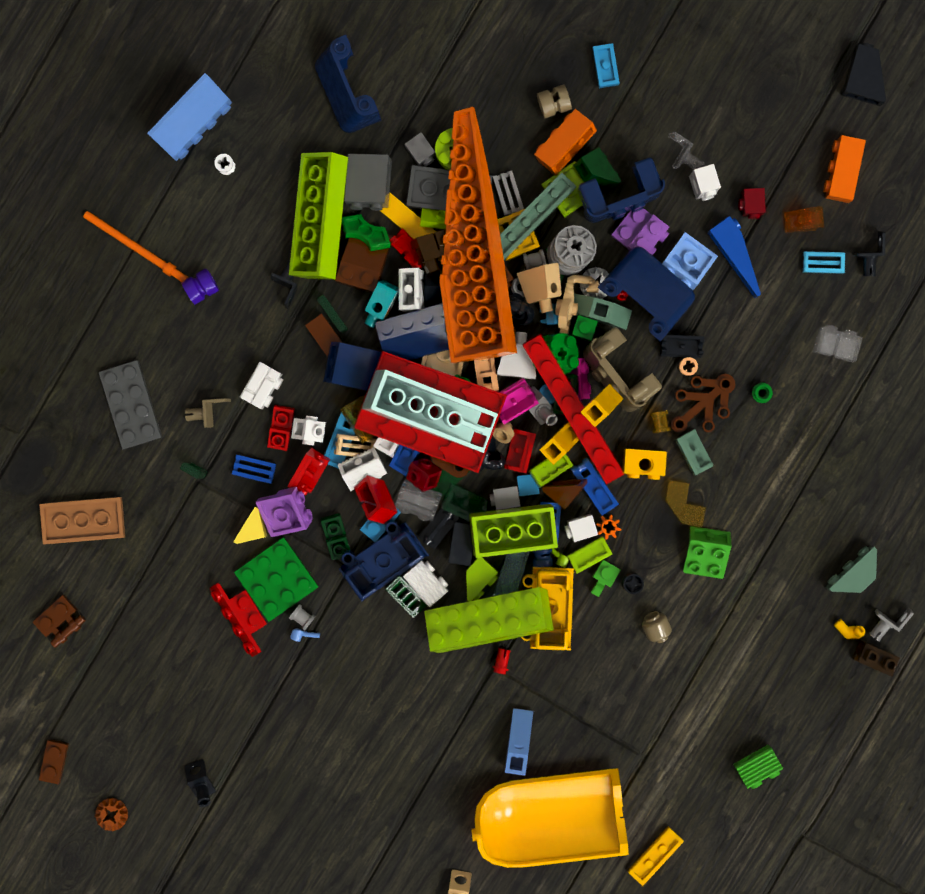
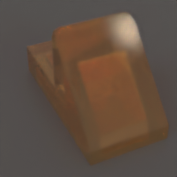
(804, 220)

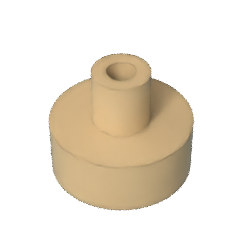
(503, 433)

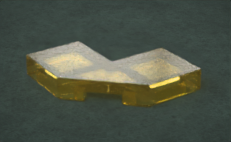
(676, 498)

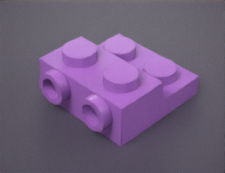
(641, 230)
(284, 512)

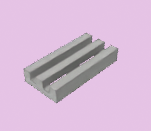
(503, 176)

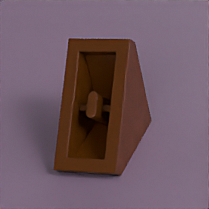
(564, 491)

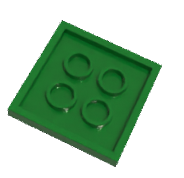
(276, 579)

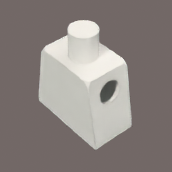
(518, 364)

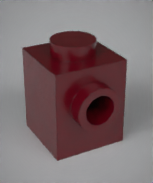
(752, 202)

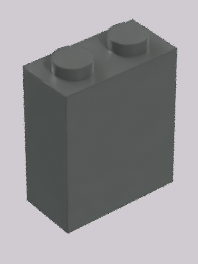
(368, 181)

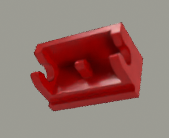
(520, 451)
(309, 471)

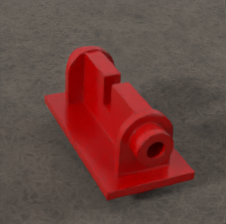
(402, 244)

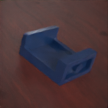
(350, 365)

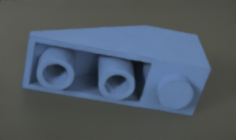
(519, 741)

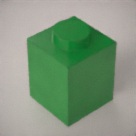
(584, 328)

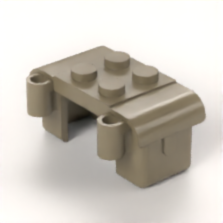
(602, 370)

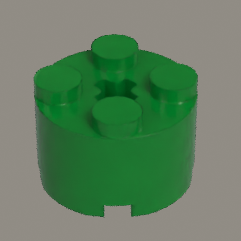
(564, 350)

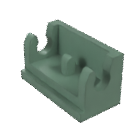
(694, 452)

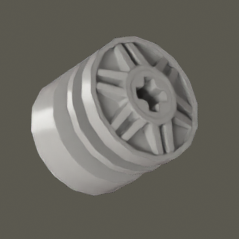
(572, 260)

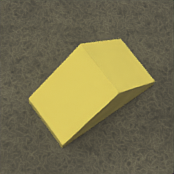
(252, 529)

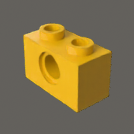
(656, 459)

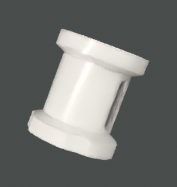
(222, 159)

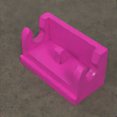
(518, 400)

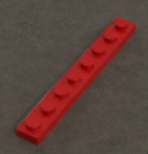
(571, 407)

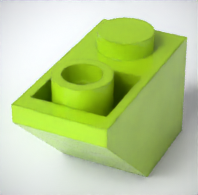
(478, 576)

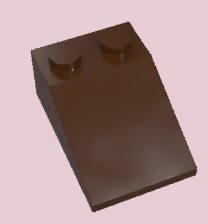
(360, 266)

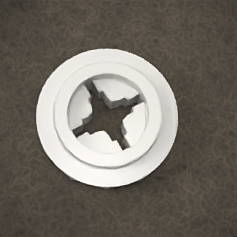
(594, 273)

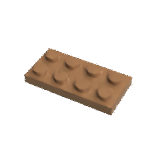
(82, 520)

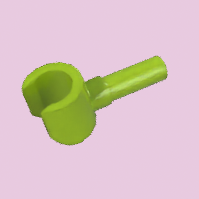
(562, 559)

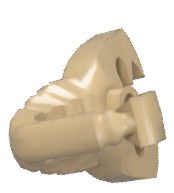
(567, 307)

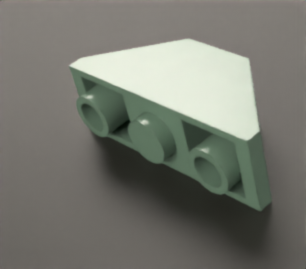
(602, 311)
(856, 574)

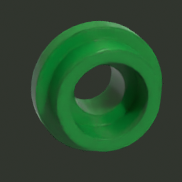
(768, 393)

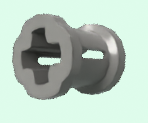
(534, 260)
(302, 617)

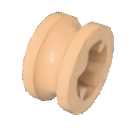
(683, 362)

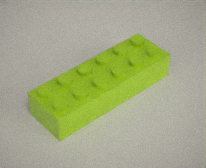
(318, 215)
(489, 620)

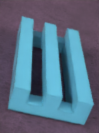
(806, 262)

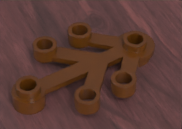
(706, 401)

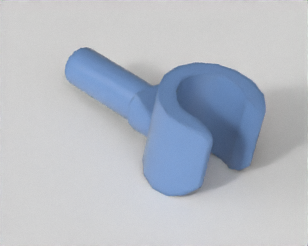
(297, 634)

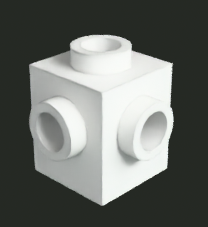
(308, 430)

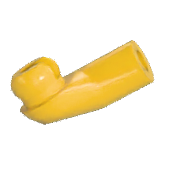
(849, 632)

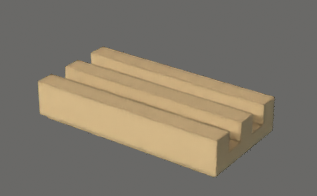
(339, 444)

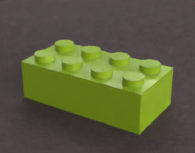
(513, 530)

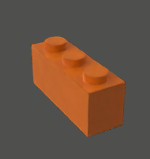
(565, 142)
(844, 169)

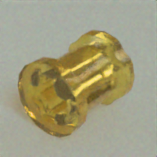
(660, 421)

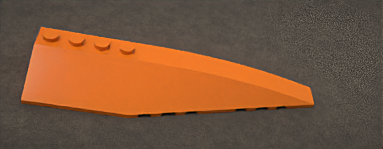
(473, 260)

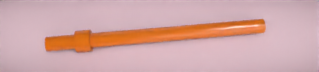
(168, 268)

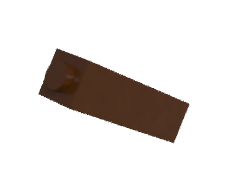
(323, 333)

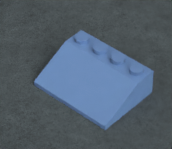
(190, 117)

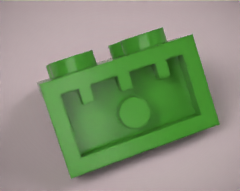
(707, 552)

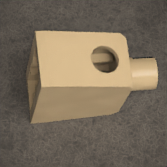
(541, 285)

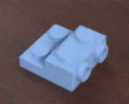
(689, 260)

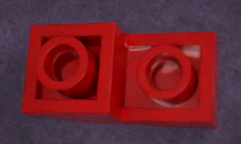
(281, 427)

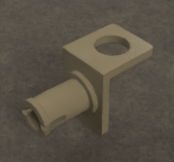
(204, 413)

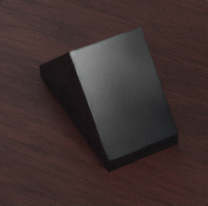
(432, 290)

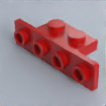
(242, 615)

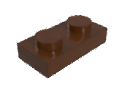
(53, 761)

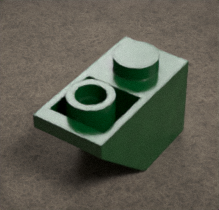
(597, 166)

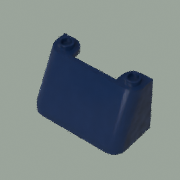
(350, 111)
(651, 287)

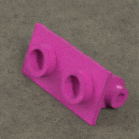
(584, 386)

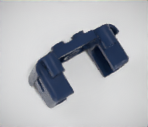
(649, 186)
(382, 560)

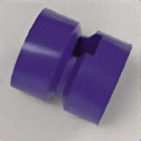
(200, 286)

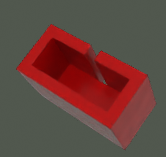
(375, 499)

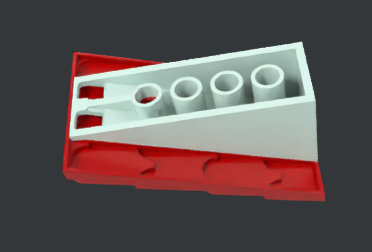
(430, 411)

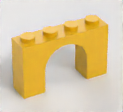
(594, 412)

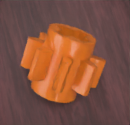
(613, 523)

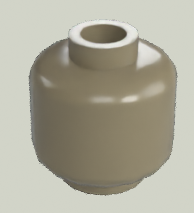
(656, 627)

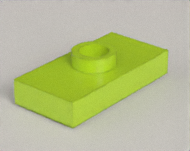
(433, 219)
(546, 471)
(589, 554)

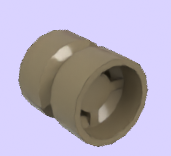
(547, 104)

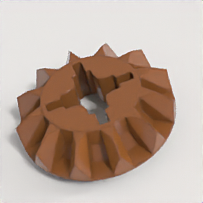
(112, 805)

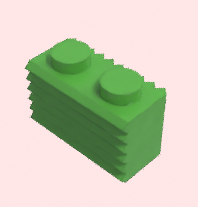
(758, 767)

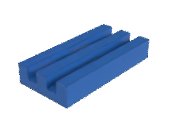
(237, 465)

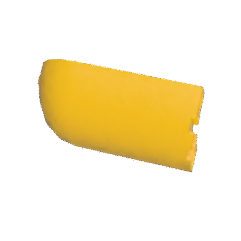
(552, 820)

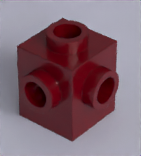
(423, 474)

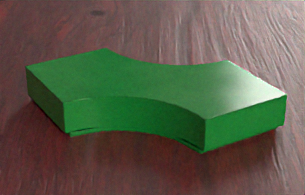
(373, 236)

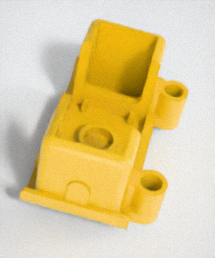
(560, 593)

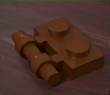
(54, 616)

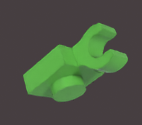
(605, 575)

